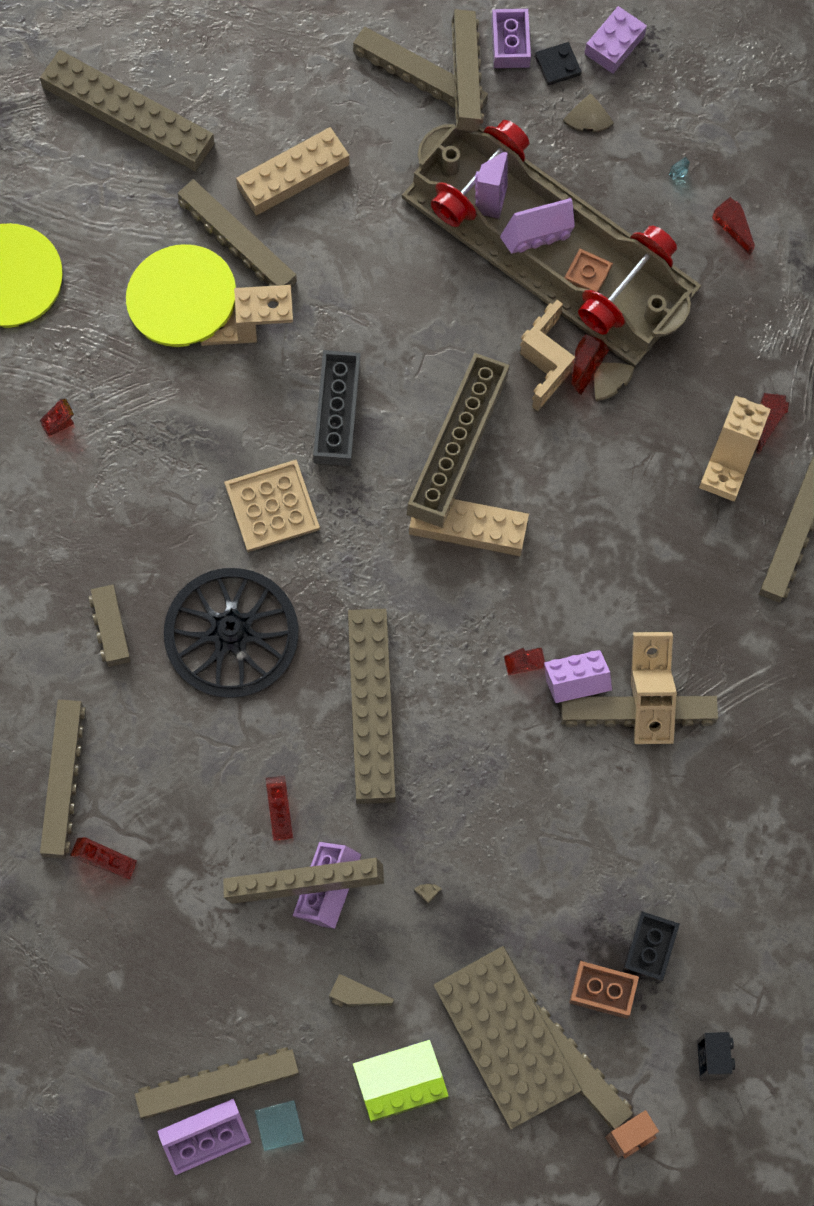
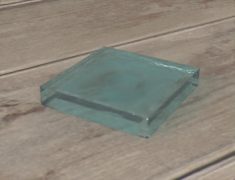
(279, 1125)

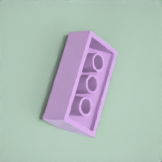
(492, 185)
(539, 226)
(325, 907)
(204, 1136)

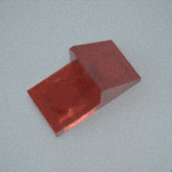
(57, 418)
(524, 661)

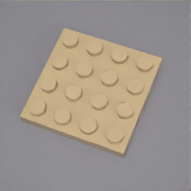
(272, 505)

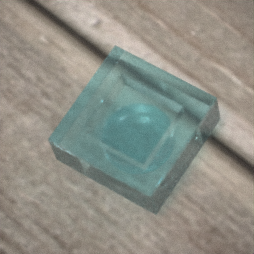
(679, 169)

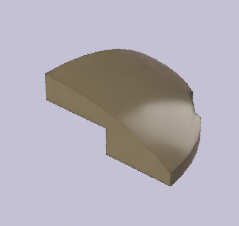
(588, 115)
(610, 378)

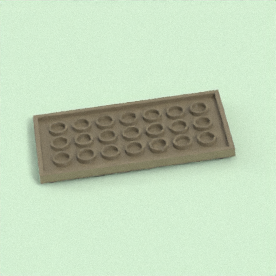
(507, 1037)

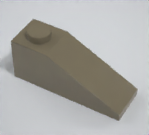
(353, 994)

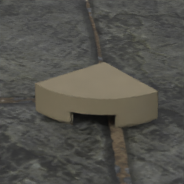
(427, 891)

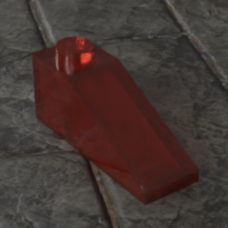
(733, 221)
(588, 358)
(778, 407)
(279, 807)
(103, 857)

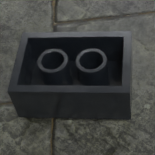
(651, 947)
(715, 1056)

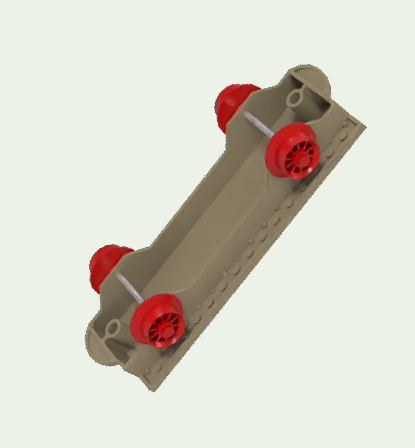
(643, 290)

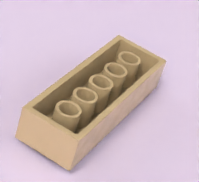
(293, 171)
(477, 527)

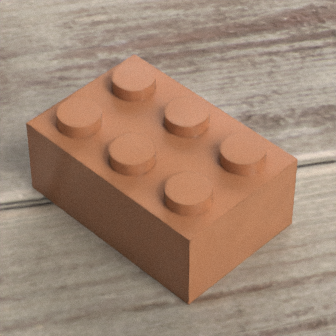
(603, 989)
(634, 1132)

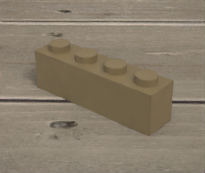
(110, 625)

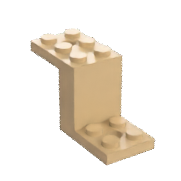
(252, 310)
(546, 354)
(735, 448)
(653, 688)

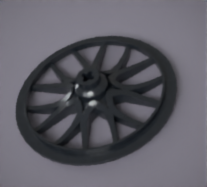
(227, 640)

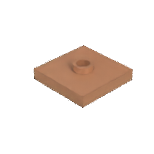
(588, 271)

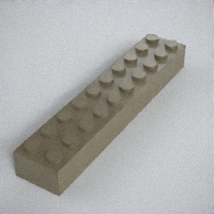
(127, 110)
(458, 440)
(371, 706)

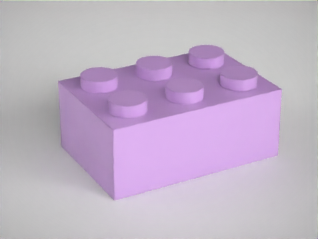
(511, 38)
(615, 39)
(577, 676)

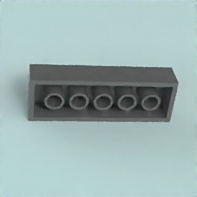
(336, 408)

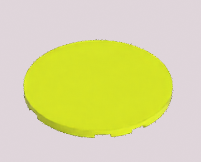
(28, 275)
(181, 295)

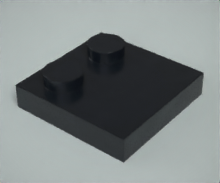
(558, 63)

